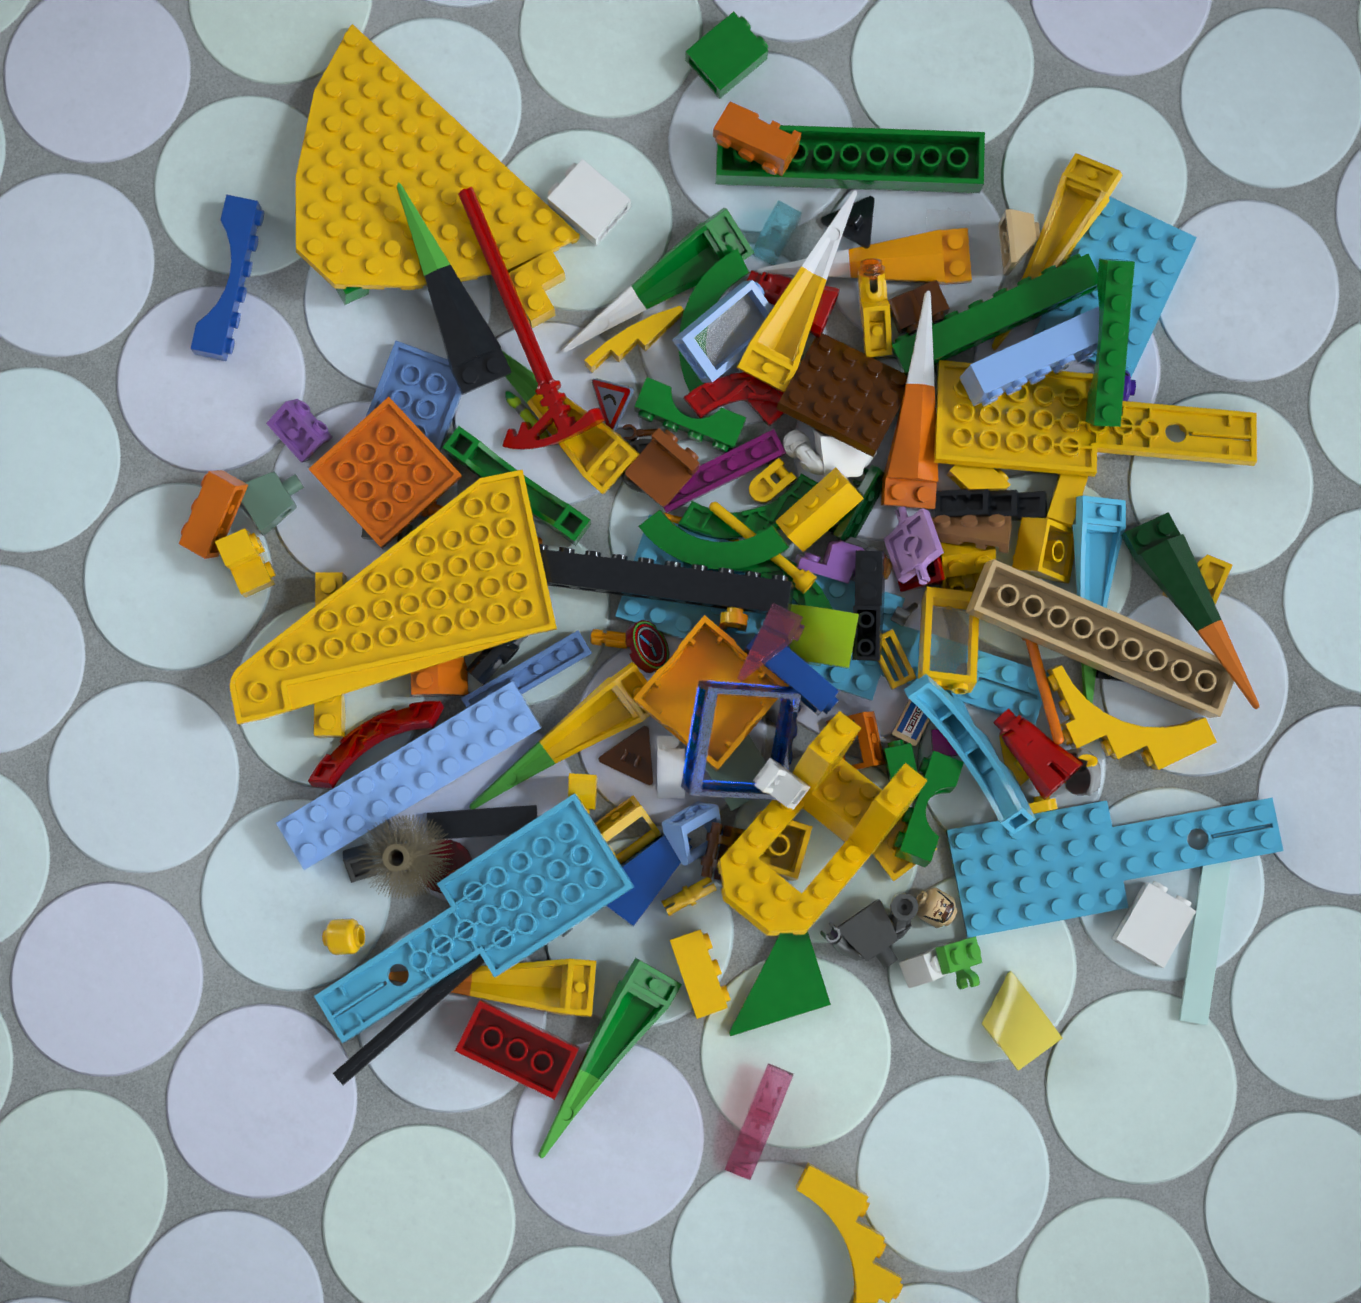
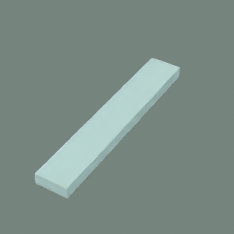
(1204, 943)

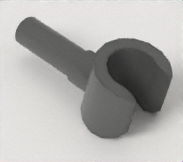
(901, 615)

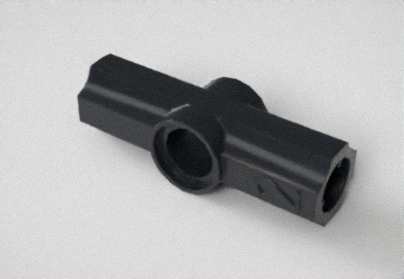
(491, 660)

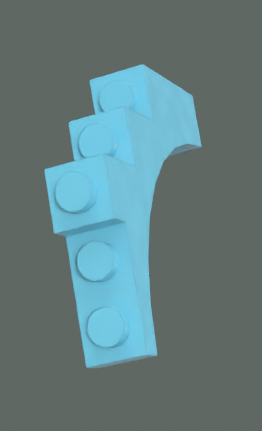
(975, 750)

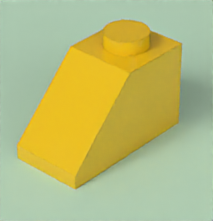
(585, 787)

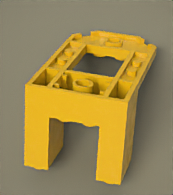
(840, 801)

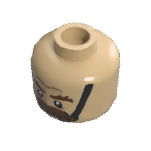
(936, 907)

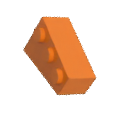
(756, 139)

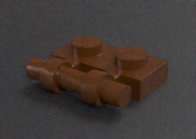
(714, 838)

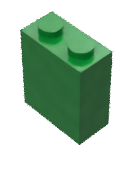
(727, 54)

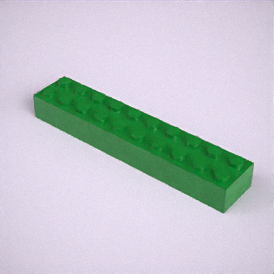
(869, 161)

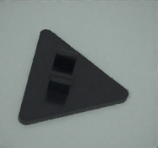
(859, 222)

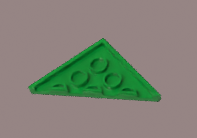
(785, 986)

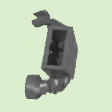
(872, 932)

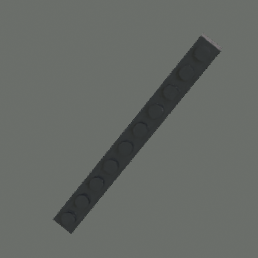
(666, 581)

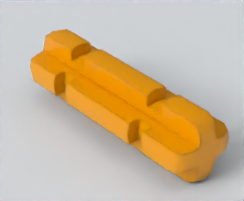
(610, 639)

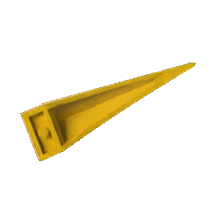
(1075, 206)

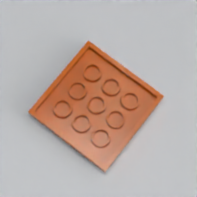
(385, 472)

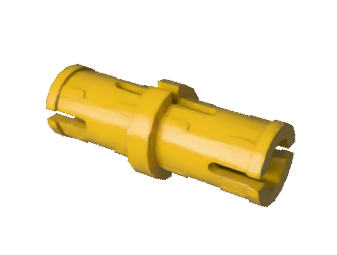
(688, 895)

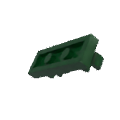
(854, 520)

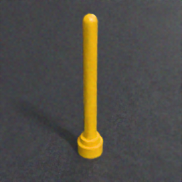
(802, 578)

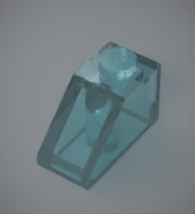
(776, 233)

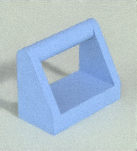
(684, 822)

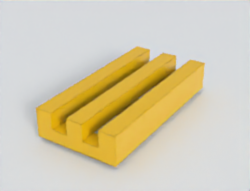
(901, 680)

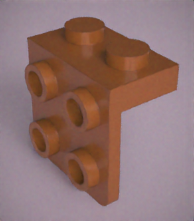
(663, 467)

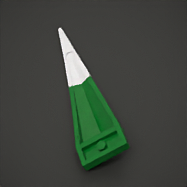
(672, 274)

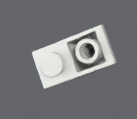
(921, 968)

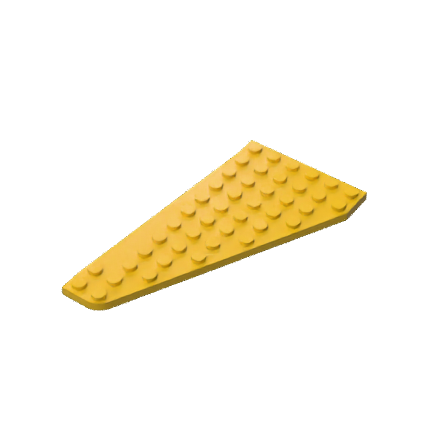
(435, 596)

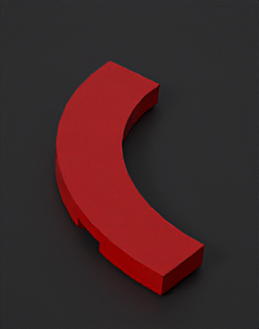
(729, 390)
(358, 741)

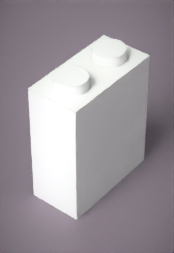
(588, 201)
(1154, 923)

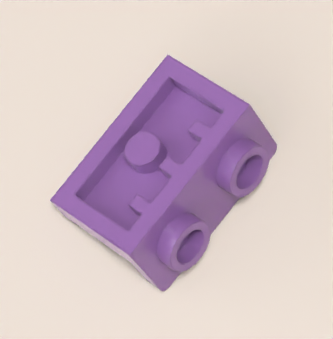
(299, 429)

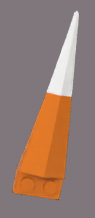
(910, 467)

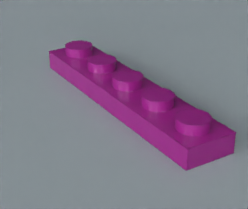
(729, 467)

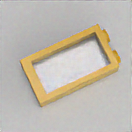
(948, 640)

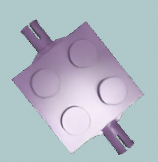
(913, 545)

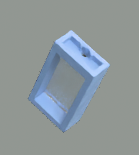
(723, 331)

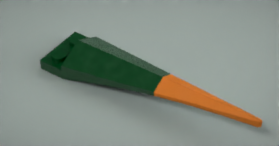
(1171, 565)

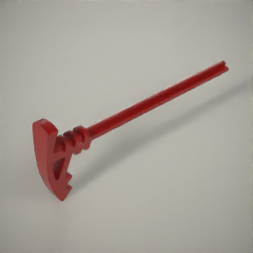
(557, 412)

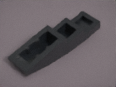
(988, 503)
(481, 821)

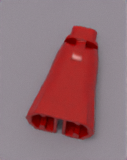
(776, 284)
(1041, 759)

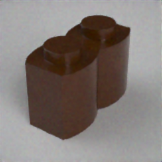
(907, 307)

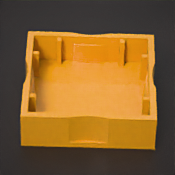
(709, 656)

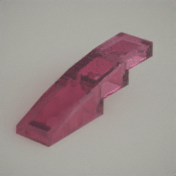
(759, 1121)

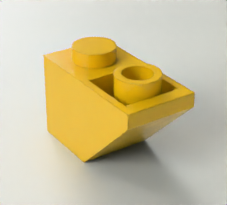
(978, 478)

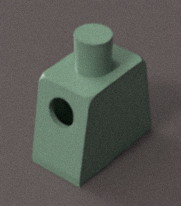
(270, 499)

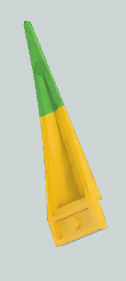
(597, 453)
(597, 717)

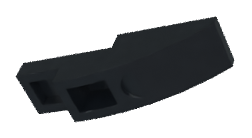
(869, 605)

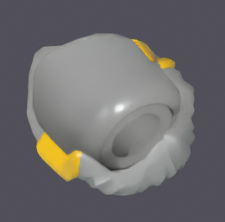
(1088, 777)

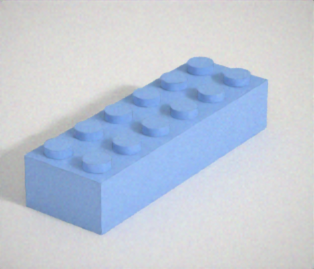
(1032, 359)

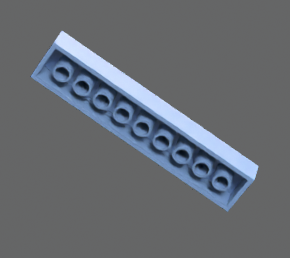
(408, 775)

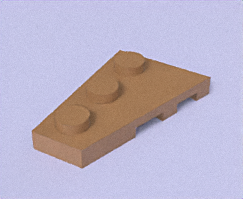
(981, 531)

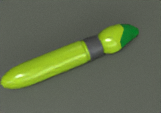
(515, 402)

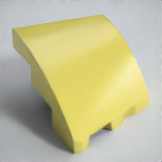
(1019, 1024)

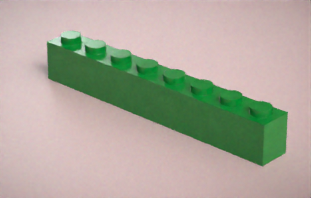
(1004, 311)

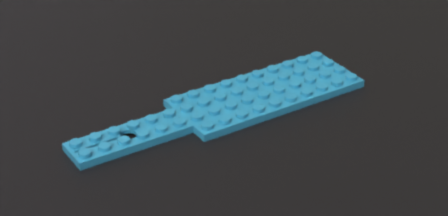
(862, 675)

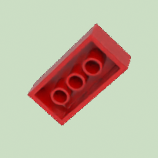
(517, 1049)

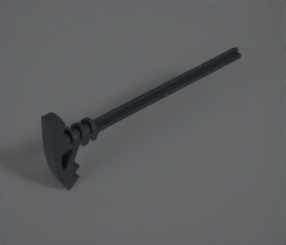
(406, 1020)

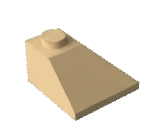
(1017, 237)

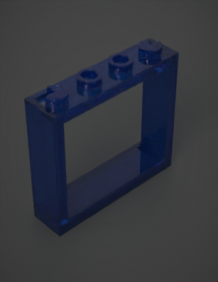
(701, 730)

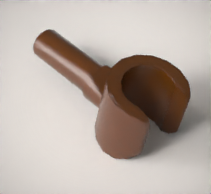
(637, 432)

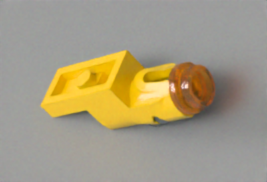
(874, 308)

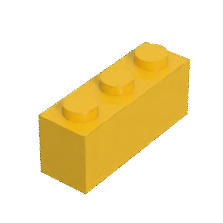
(819, 509)
(700, 973)

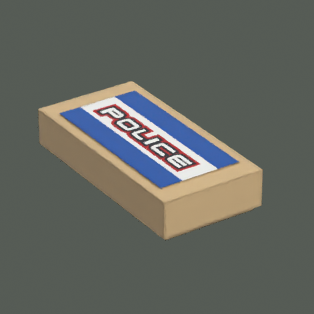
(910, 724)

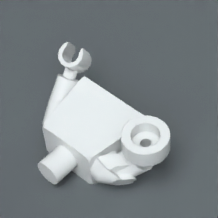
(830, 454)

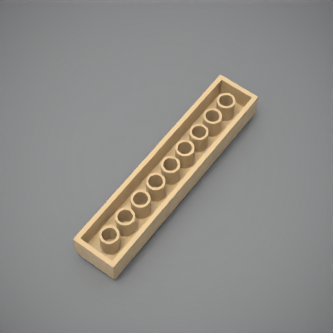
(1100, 638)

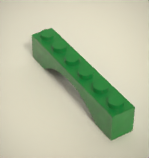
(1108, 380)
(544, 505)

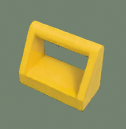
(621, 818)

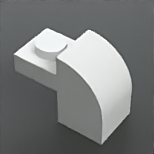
(670, 767)
(781, 784)

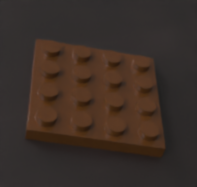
(844, 394)

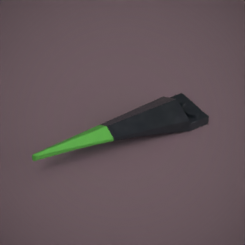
(468, 341)

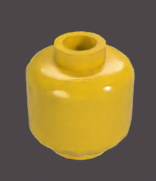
(344, 936)

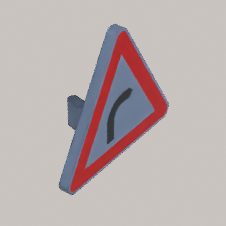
(612, 400)

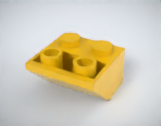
(964, 564)

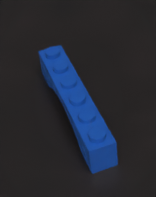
(215, 330)

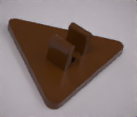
(632, 756)

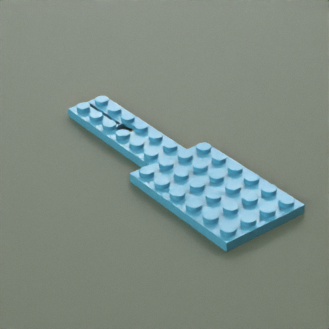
(1076, 862)
(500, 909)

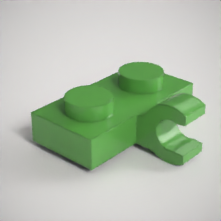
(959, 958)

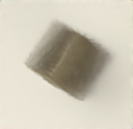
(405, 856)

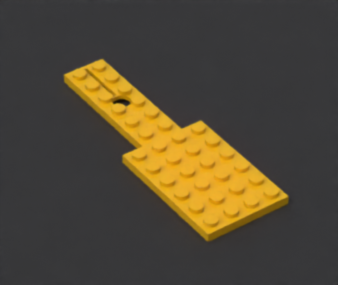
(1047, 430)

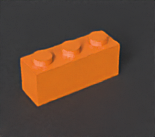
(212, 513)

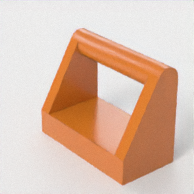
(868, 740)

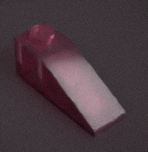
(774, 636)

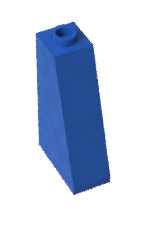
(648, 874)

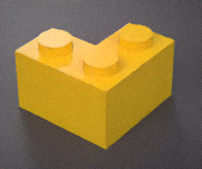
(531, 283)
(244, 558)

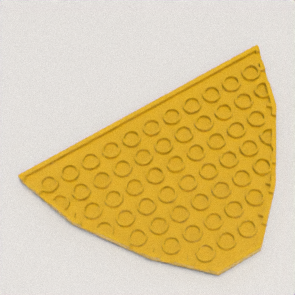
(381, 129)

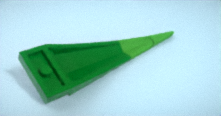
(630, 1013)

